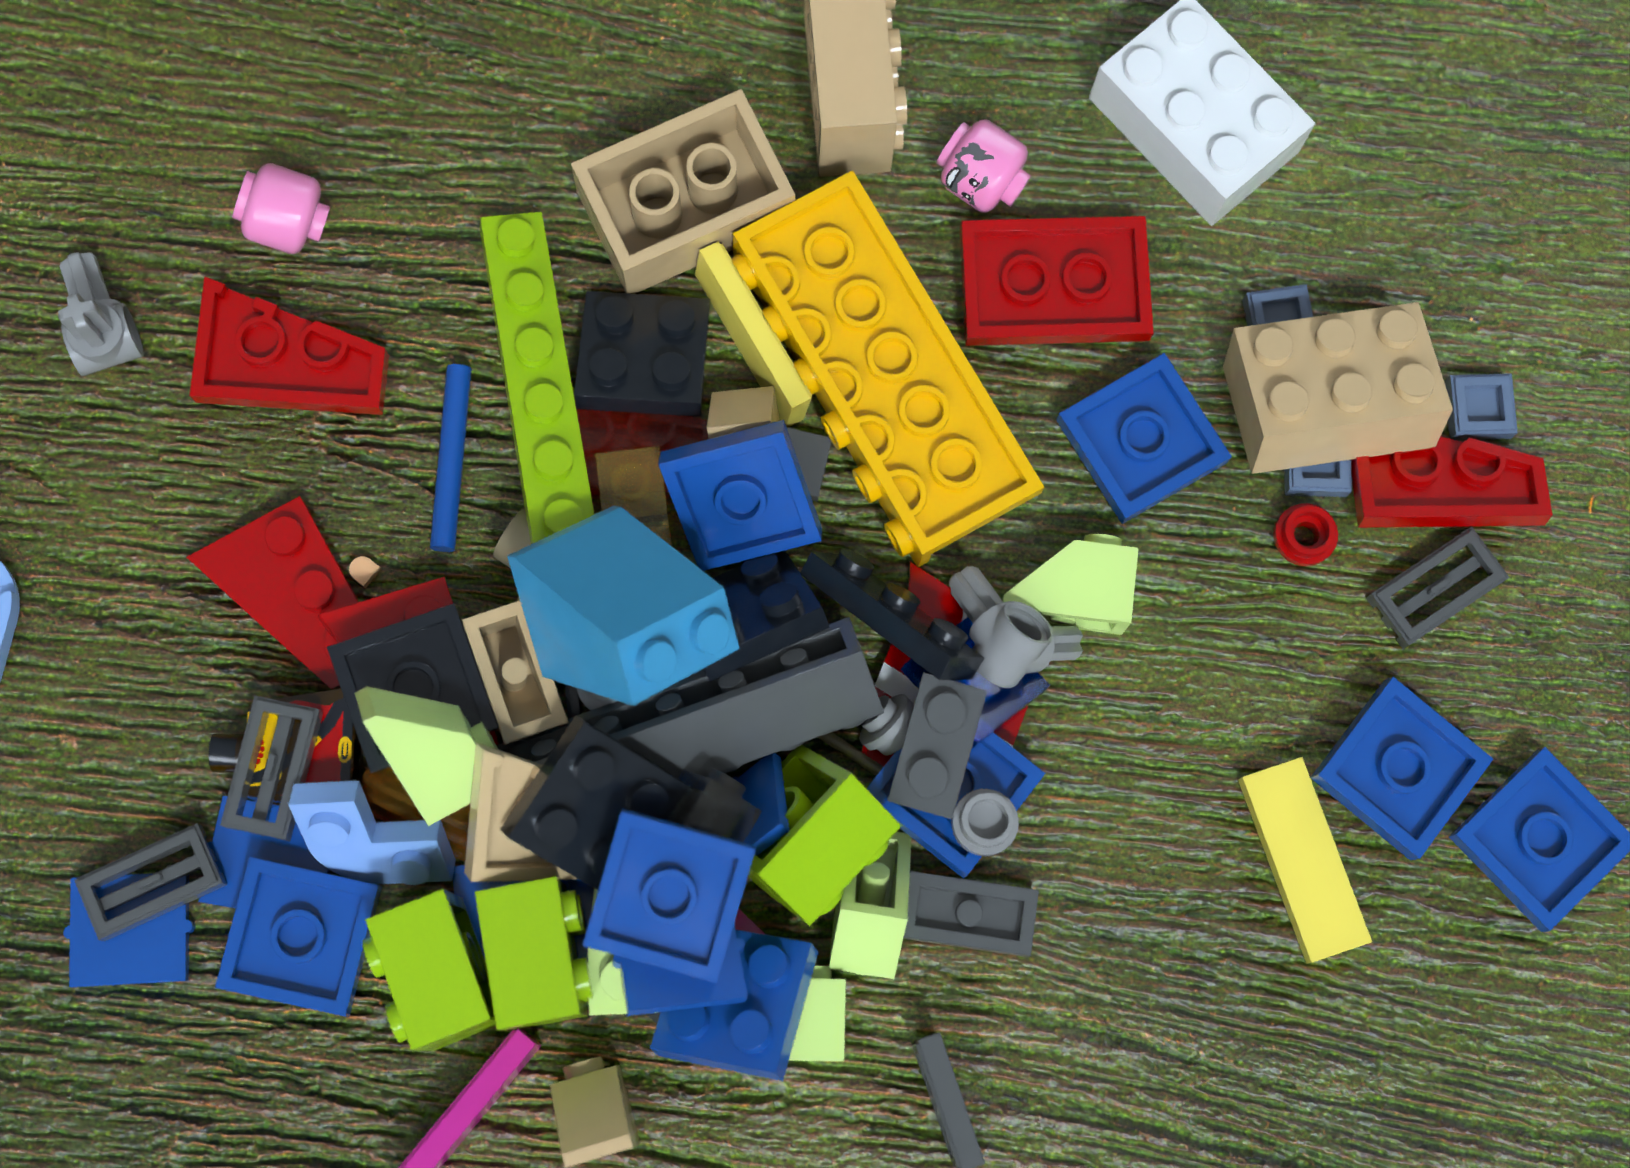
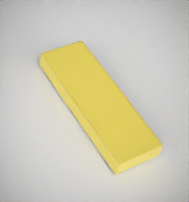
(752, 332)
(1304, 860)

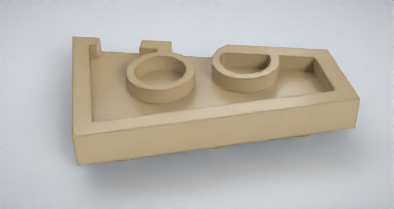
(496, 789)

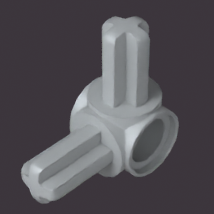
(93, 326)
(1010, 633)

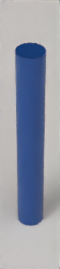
(450, 458)

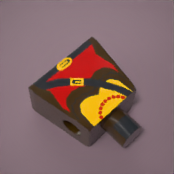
(335, 755)

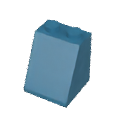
(619, 608)

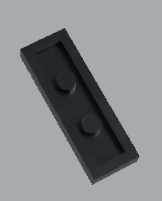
(893, 614)

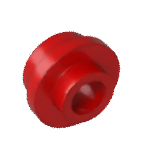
(1318, 522)

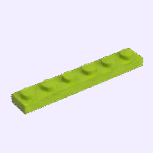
(536, 373)

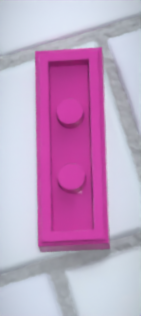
(473, 1101)

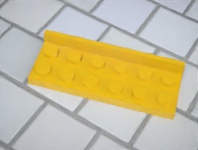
(883, 368)

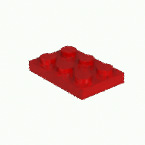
(1056, 280)

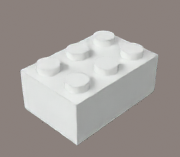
(1200, 109)

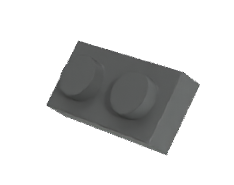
(937, 746)
(971, 914)

